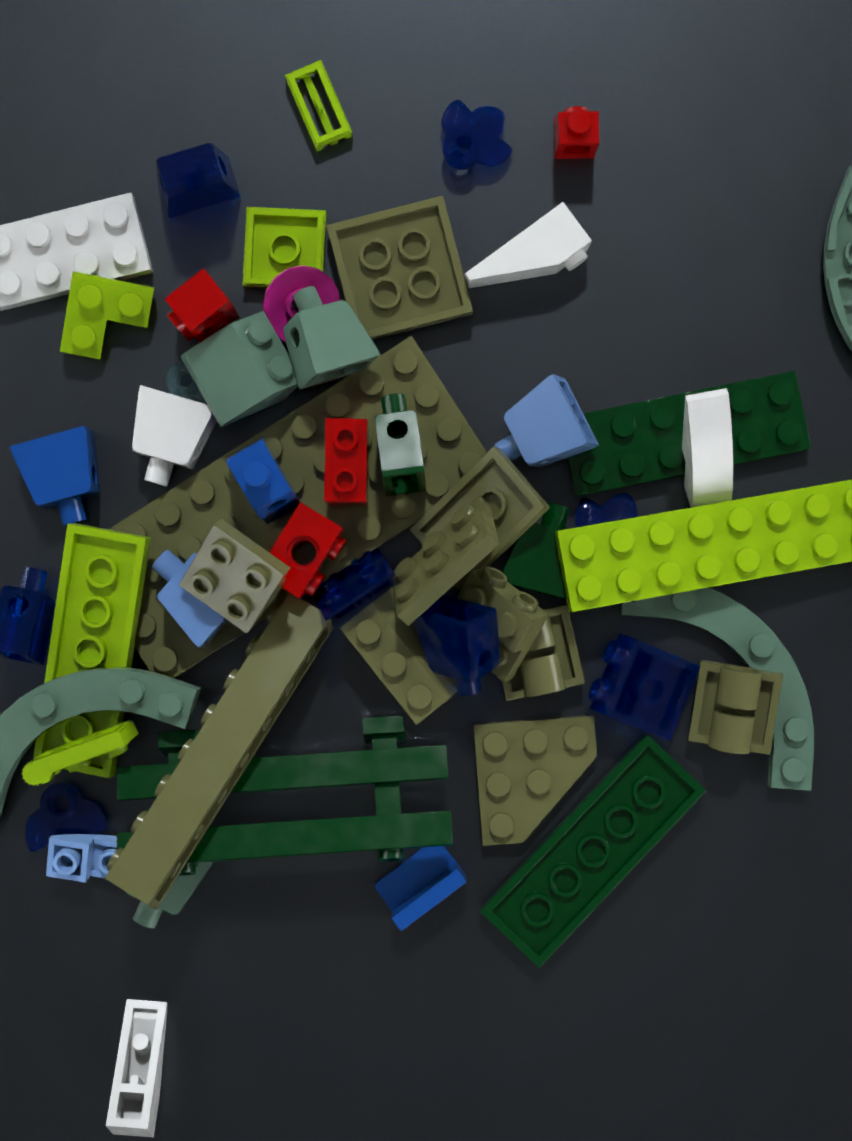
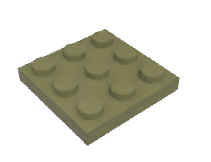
(401, 268)

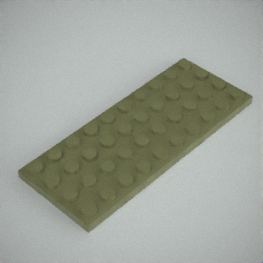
(189, 510)

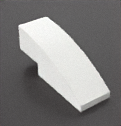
(708, 448)

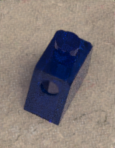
(195, 179)
(27, 634)
(460, 641)

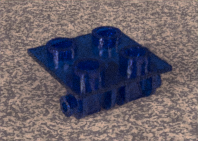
(343, 589)

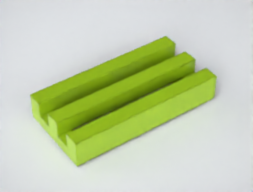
(331, 136)

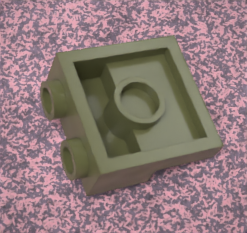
(517, 616)

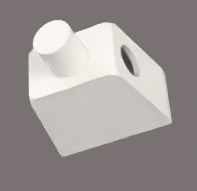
(169, 432)

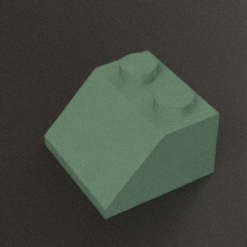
(241, 369)

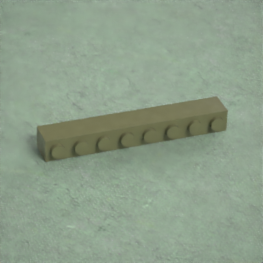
(220, 752)

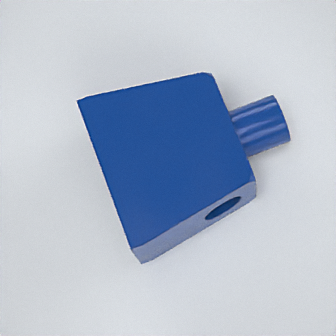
(60, 471)
(263, 481)

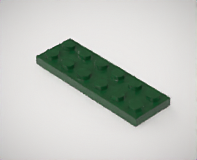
(645, 438)
(592, 850)

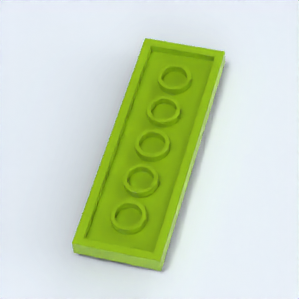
(94, 623)

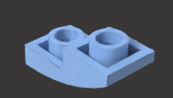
(79, 856)

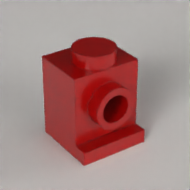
(576, 133)

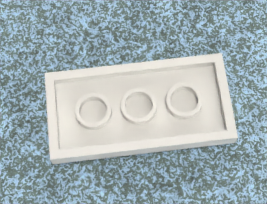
(89, 238)

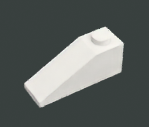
(537, 251)
(138, 1070)

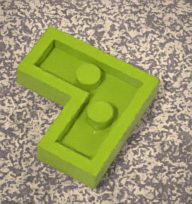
(95, 301)

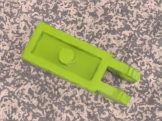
(79, 752)

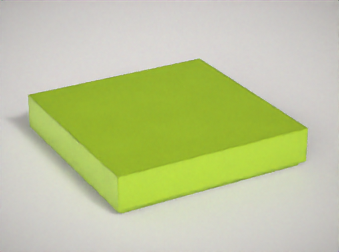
(280, 241)

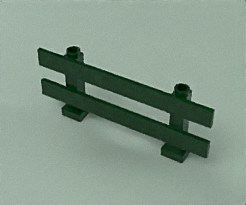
(382, 766)

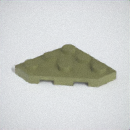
(527, 770)

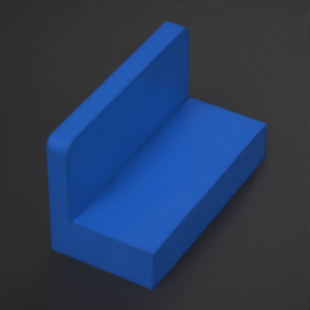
(420, 884)

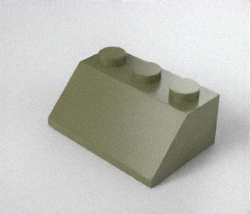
(398, 658)

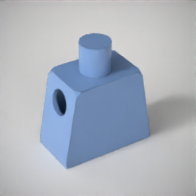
(547, 425)
(190, 613)

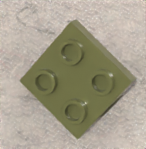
(234, 576)
(550, 662)
(735, 708)

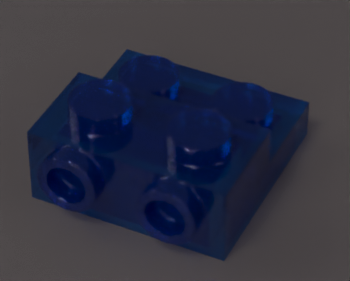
(643, 686)

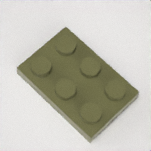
(502, 486)
(444, 559)

